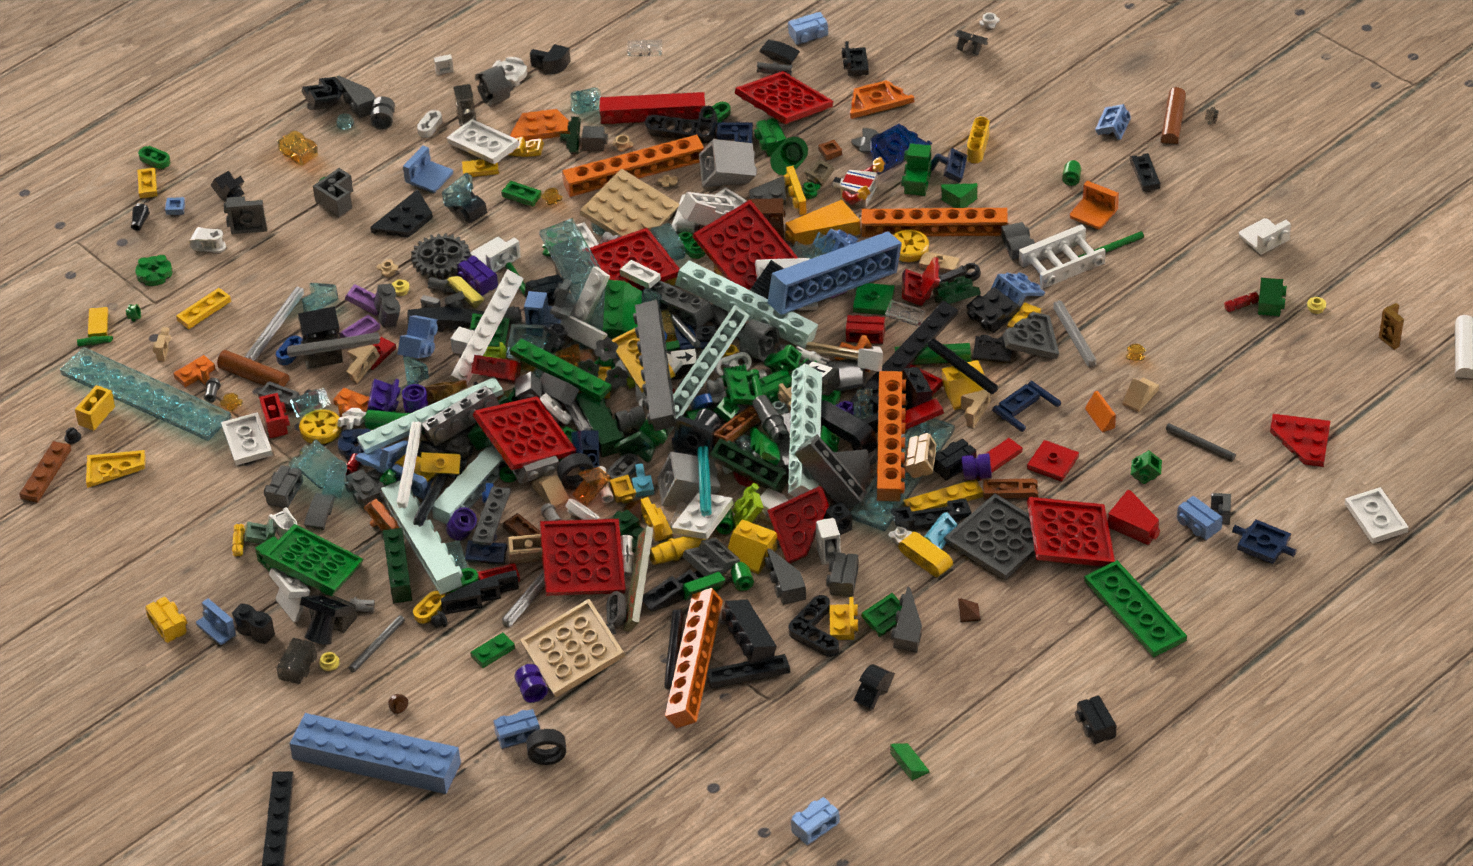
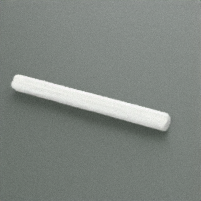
(409, 465)

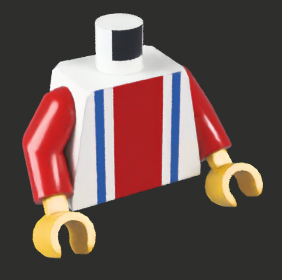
(859, 185)

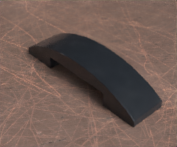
(926, 518)

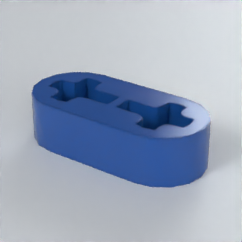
(281, 353)
(701, 401)

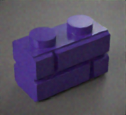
(477, 275)

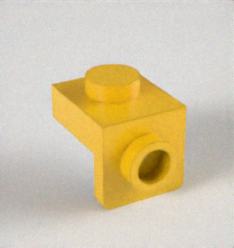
(622, 489)

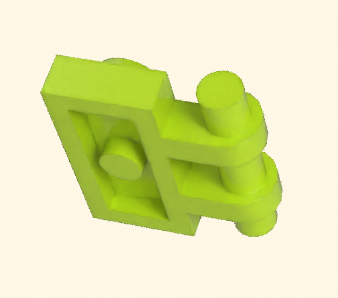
(748, 506)

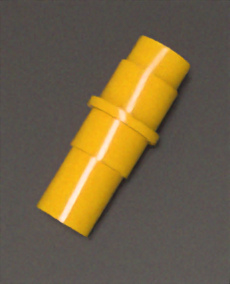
(672, 549)

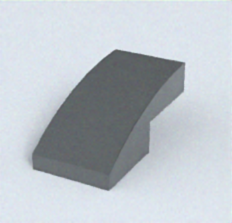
(319, 510)

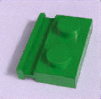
(882, 614)

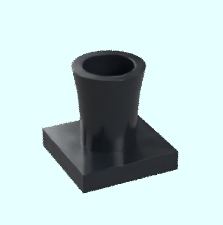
(695, 433)
(324, 615)

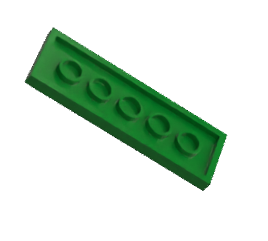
(1135, 608)

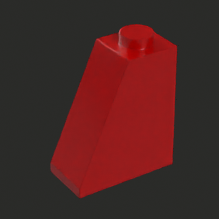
(1134, 519)

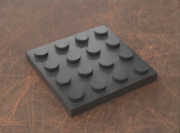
(995, 537)

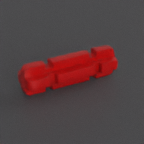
(1241, 301)

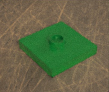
(873, 298)

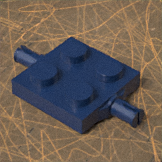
(1264, 541)

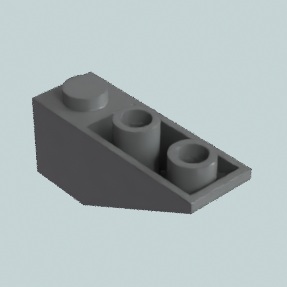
(358, 96)
(787, 578)
(909, 627)

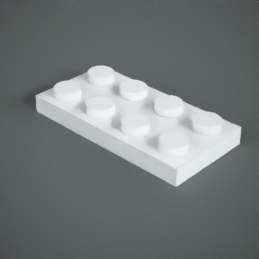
(483, 141)

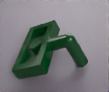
(574, 136)
(636, 444)

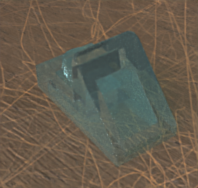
(458, 192)
(320, 296)
(414, 370)
(310, 402)

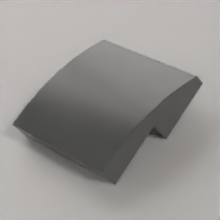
(850, 374)
(858, 464)
(711, 557)

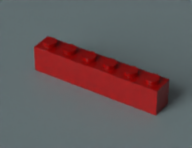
(638, 107)

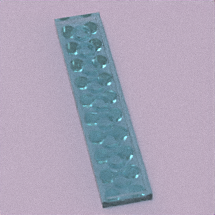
(146, 393)

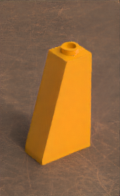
(832, 216)

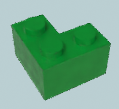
(917, 169)

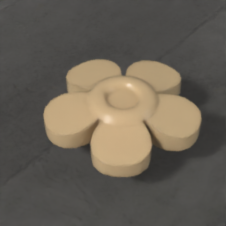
(667, 180)

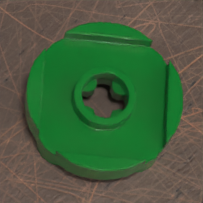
(159, 264)

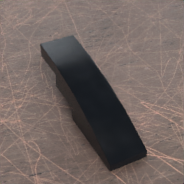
(446, 316)
(669, 591)
(472, 595)

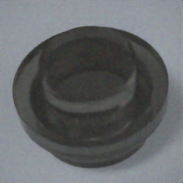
(1211, 115)

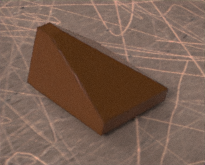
(635, 508)
(968, 610)

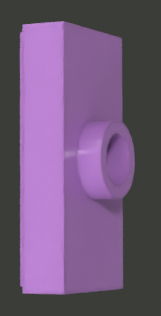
(362, 299)
(363, 326)

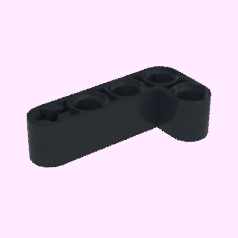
(656, 122)
(848, 427)

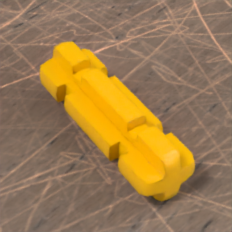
(238, 540)

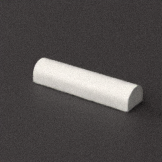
(1464, 347)

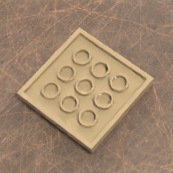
(628, 206)
(572, 648)

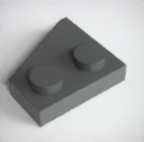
(770, 190)

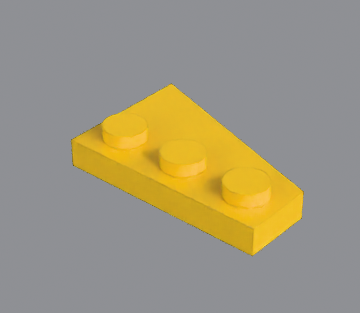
(113, 465)

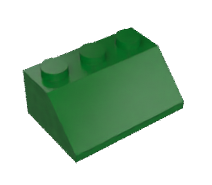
(619, 307)

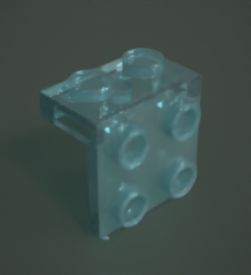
(314, 462)

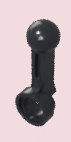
(962, 271)

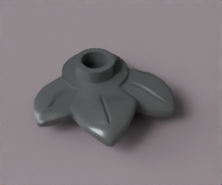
(863, 142)

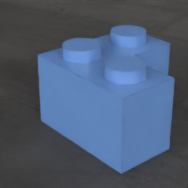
(537, 309)
(419, 337)

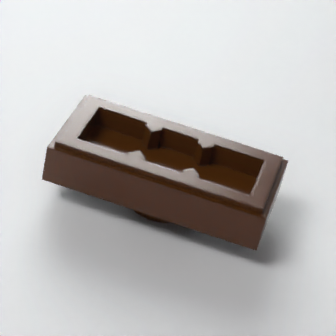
(520, 526)

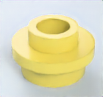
(401, 287)
(1316, 305)
(329, 661)

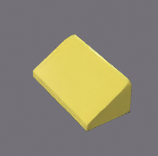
(469, 293)

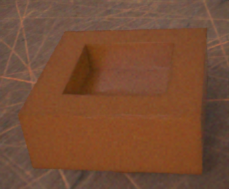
(830, 149)

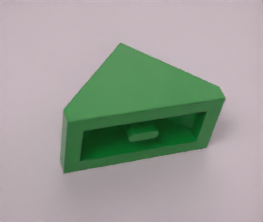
(959, 194)

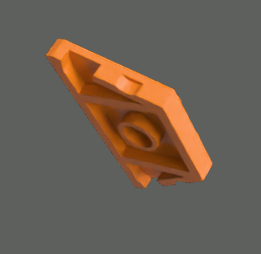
(877, 98)
(540, 124)

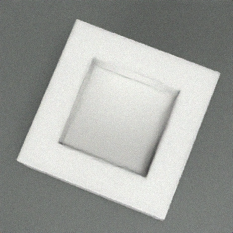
(443, 64)

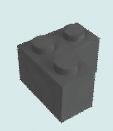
(334, 192)

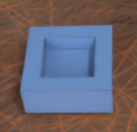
(175, 206)

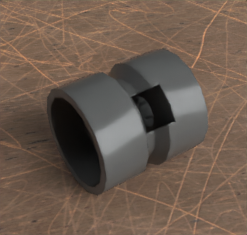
(382, 113)
(630, 420)

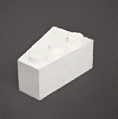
(704, 207)

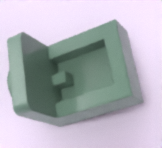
(259, 533)

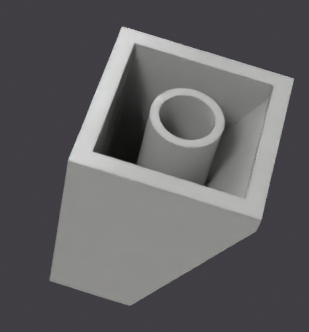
(727, 163)
(681, 479)

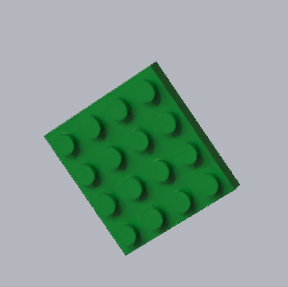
(312, 560)

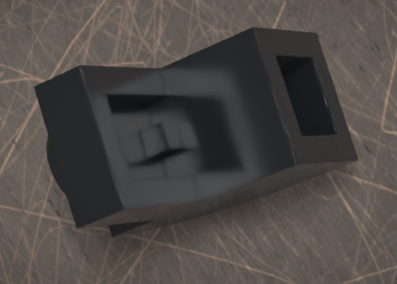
(553, 61)
(227, 186)
(872, 683)

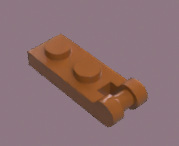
(1010, 488)

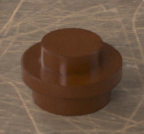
(398, 703)

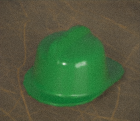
(790, 153)

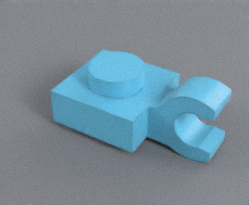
(642, 483)

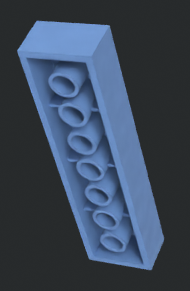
(834, 273)
(375, 753)

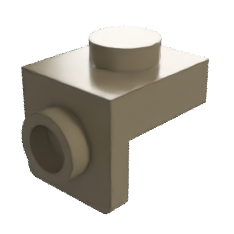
(819, 173)

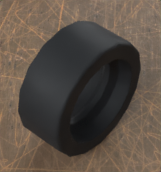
(569, 463)
(545, 737)

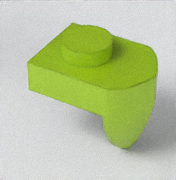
(497, 352)

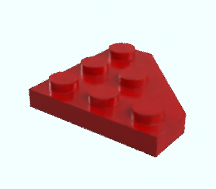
(1302, 436)
(797, 521)

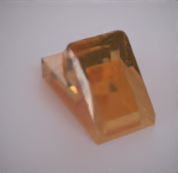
(574, 355)
(593, 483)

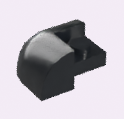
(324, 94)

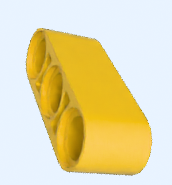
(978, 140)
(925, 554)

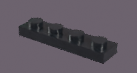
(747, 672)

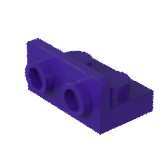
(384, 396)

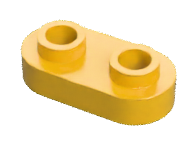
(427, 607)

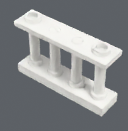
(1061, 242)

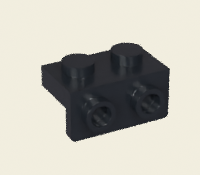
(855, 61)
(556, 341)

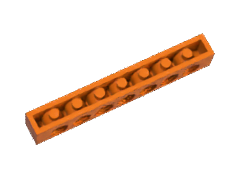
(637, 163)
(935, 221)
(889, 436)
(694, 658)

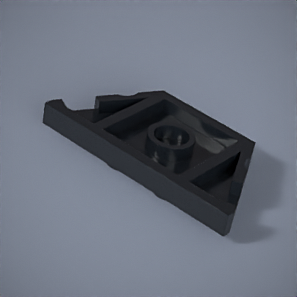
(405, 217)

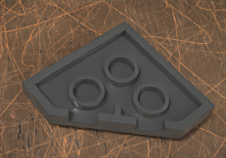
(1033, 336)

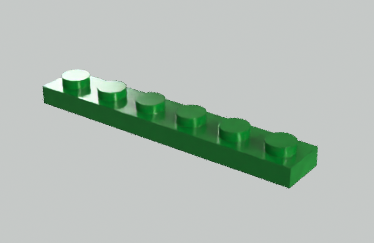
(560, 369)

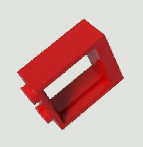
(496, 367)

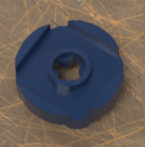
(347, 441)

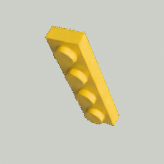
(966, 490)

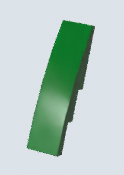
(764, 446)

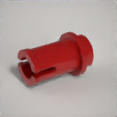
(352, 465)

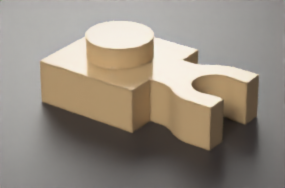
(161, 346)

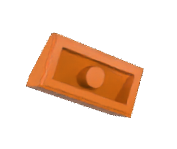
(1101, 412)

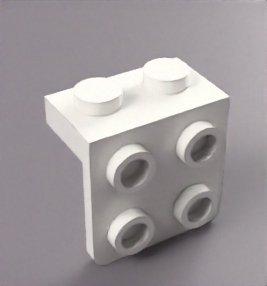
(1265, 235)

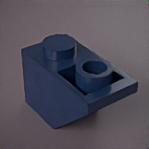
(587, 443)

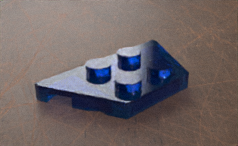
(892, 145)

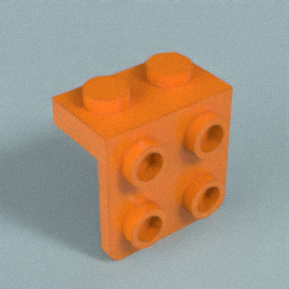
(1096, 206)

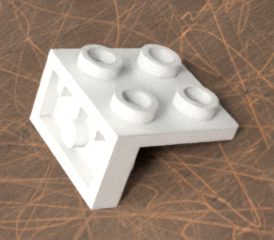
(498, 253)
(289, 593)

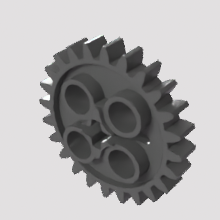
(439, 255)

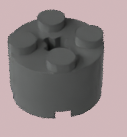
(493, 85)
(758, 339)

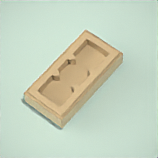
(946, 263)

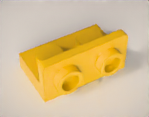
(655, 518)
(842, 620)

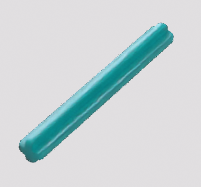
(704, 481)

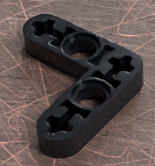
(808, 627)

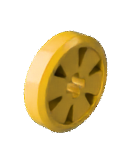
(913, 245)
(320, 426)

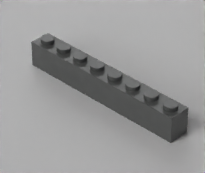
(655, 365)

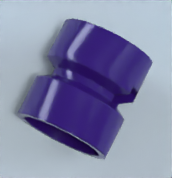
(414, 398)
(976, 467)
(461, 524)
(531, 683)

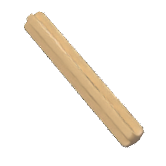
(832, 350)

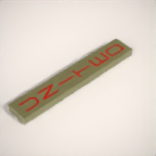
(638, 579)

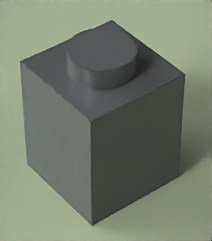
(594, 138)
(528, 386)

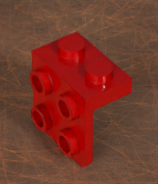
(918, 287)

